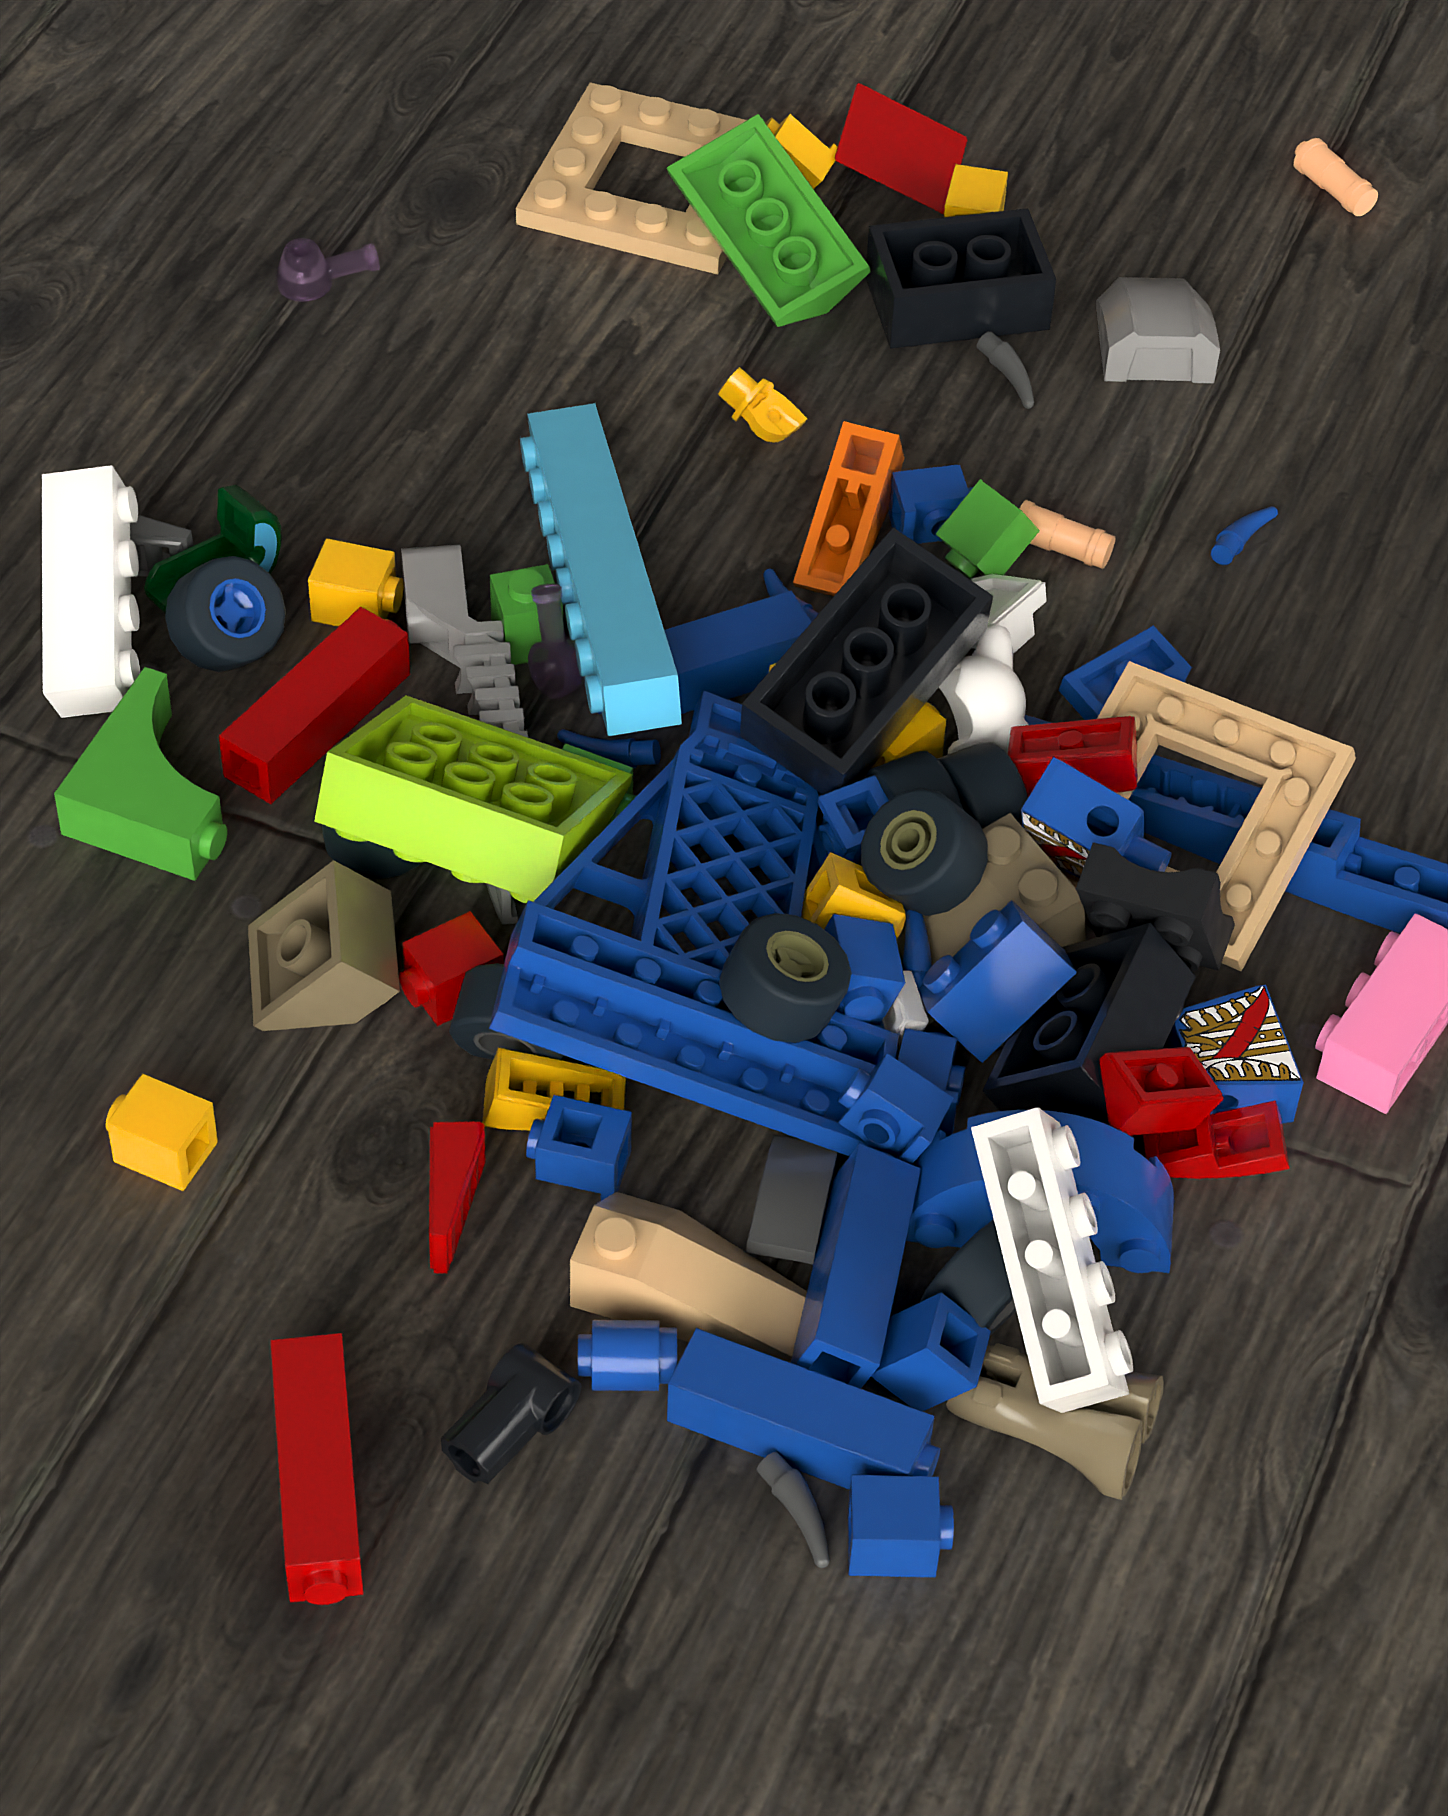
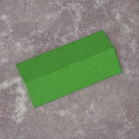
(770, 223)

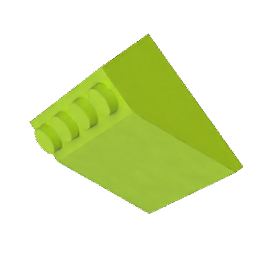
(467, 796)

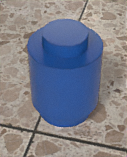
(627, 1355)

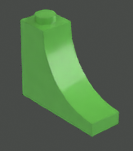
(130, 796)

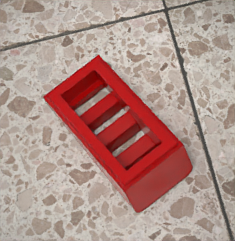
(455, 1172)

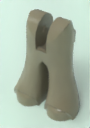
(1095, 1439)

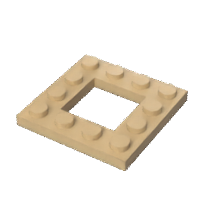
(563, 194)
(1291, 763)

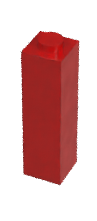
(315, 705)
(316, 1469)

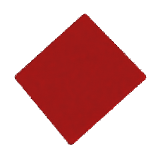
(900, 148)

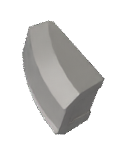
(1156, 331)

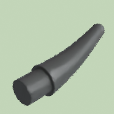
(1007, 361)
(796, 1496)

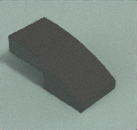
(792, 1200)

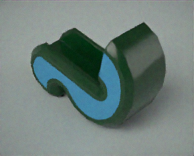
(246, 532)

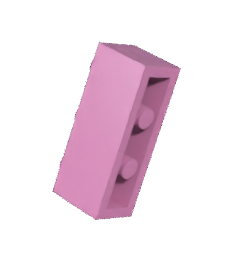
(1389, 1017)

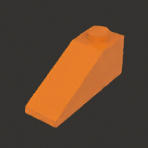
(849, 507)

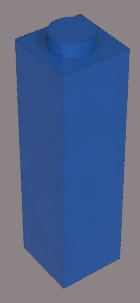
(734, 647)
(856, 1267)
(800, 1414)

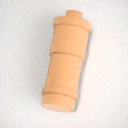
(1334, 176)
(1068, 536)

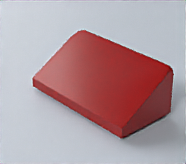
(1096, 747)
(1157, 1090)

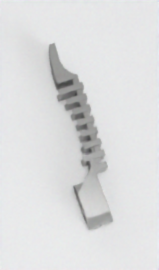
(441, 623)

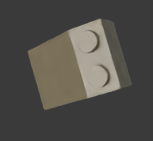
(1014, 872)

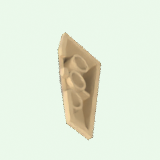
(669, 1268)

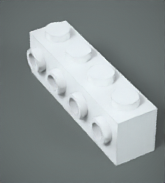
(88, 590)
(1051, 1262)

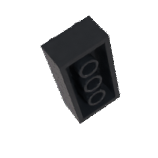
(865, 665)

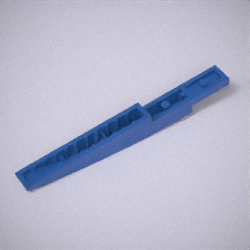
(1337, 870)

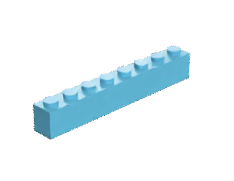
(600, 572)

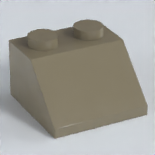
(323, 953)

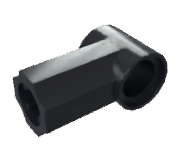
(520, 1399)

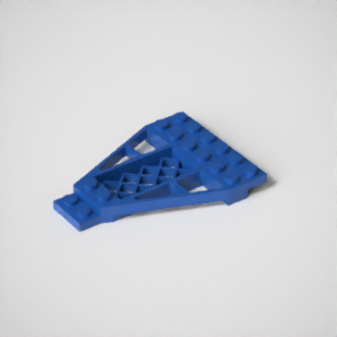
(661, 1011)

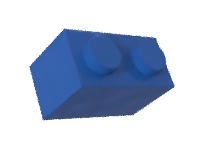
(995, 980)

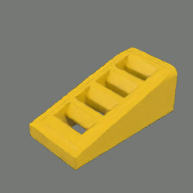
(531, 1072)

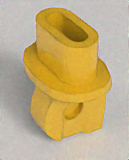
(764, 408)

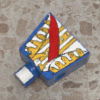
(1073, 811)
(1242, 1050)

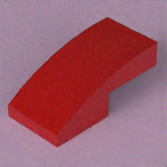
(1224, 1145)

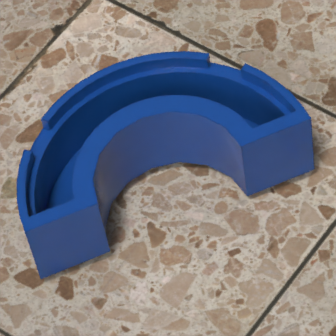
(1125, 1189)

